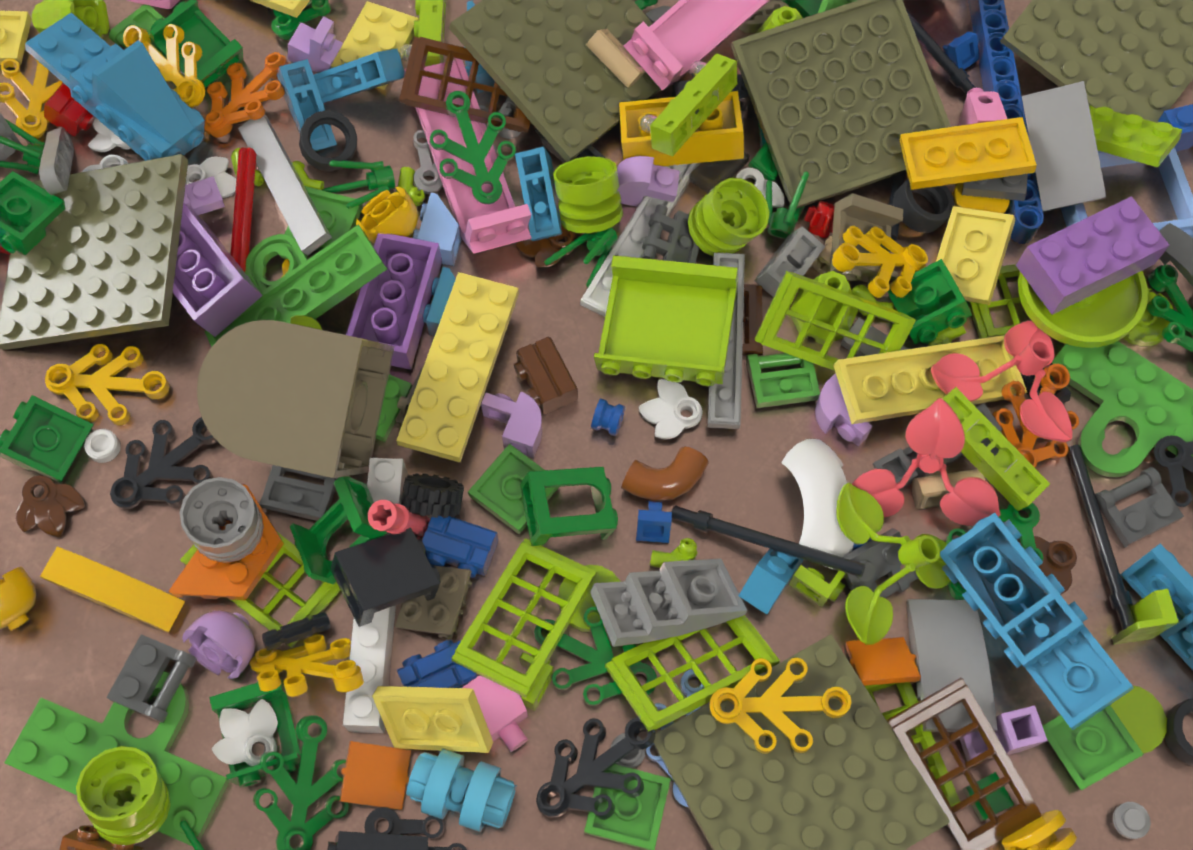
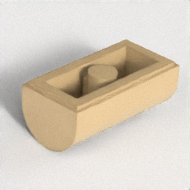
(615, 57)
(930, 489)

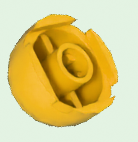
(389, 215)
(16, 598)

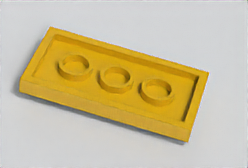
(967, 153)

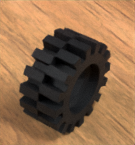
(432, 495)

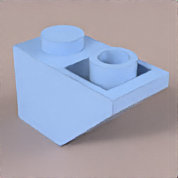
(440, 228)

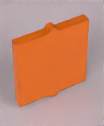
(883, 662)
(375, 775)

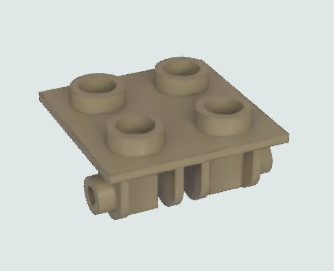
(442, 612)

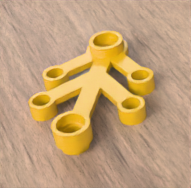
(188, 86)
(36, 94)
(909, 258)
(103, 381)
(268, 665)
(773, 705)

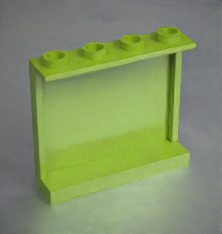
(668, 320)

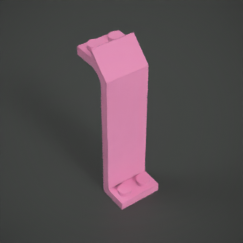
(687, 35)
(479, 224)

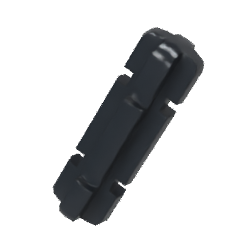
(296, 631)

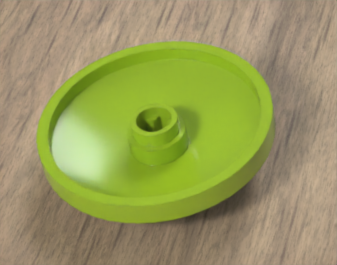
(1094, 320)

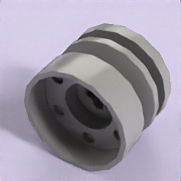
(209, 507)

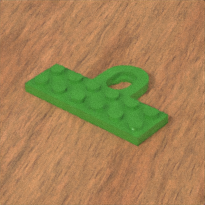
(311, 283)
(1129, 392)
(62, 742)

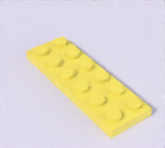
(458, 367)
(903, 383)

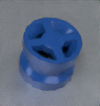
(608, 417)

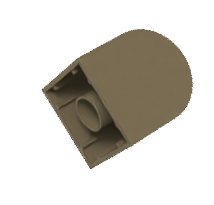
(295, 396)

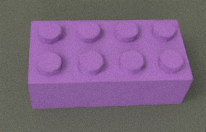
(1091, 255)
(209, 278)
(394, 302)

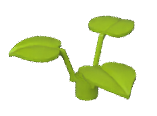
(859, 520)

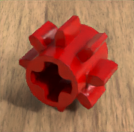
(820, 219)

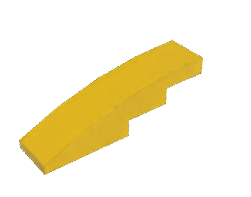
(112, 589)

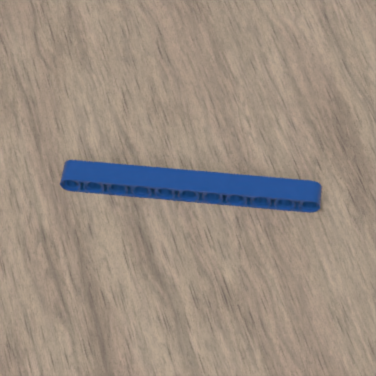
(1000, 76)

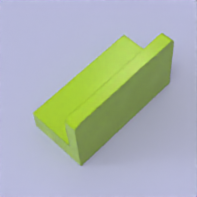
(1151, 616)

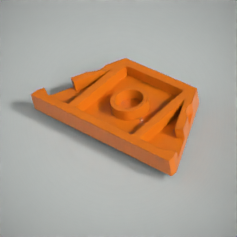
(230, 579)

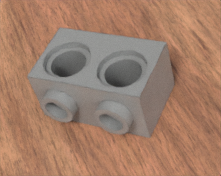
(793, 255)

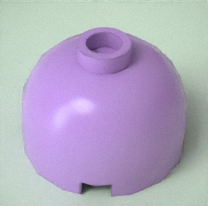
(221, 642)

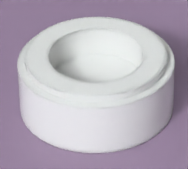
(102, 445)

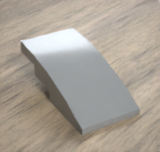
(1064, 146)
(667, 601)
(948, 647)

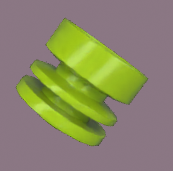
(588, 194)
(728, 217)
(123, 795)

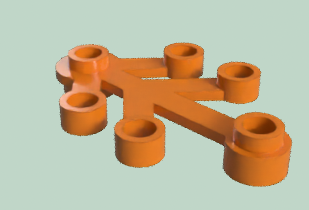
(221, 118)
(1025, 446)

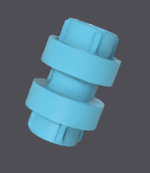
(446, 785)

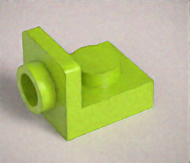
(813, 586)
(540, 687)

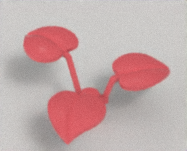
(1032, 352)
(934, 436)

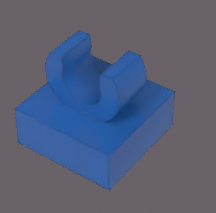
(963, 50)
(654, 524)

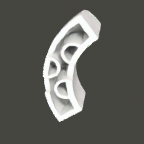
(820, 482)

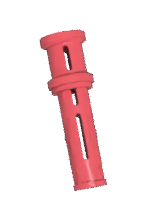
(396, 518)

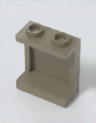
(864, 214)

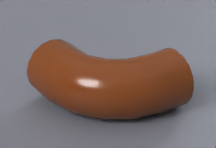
(669, 481)

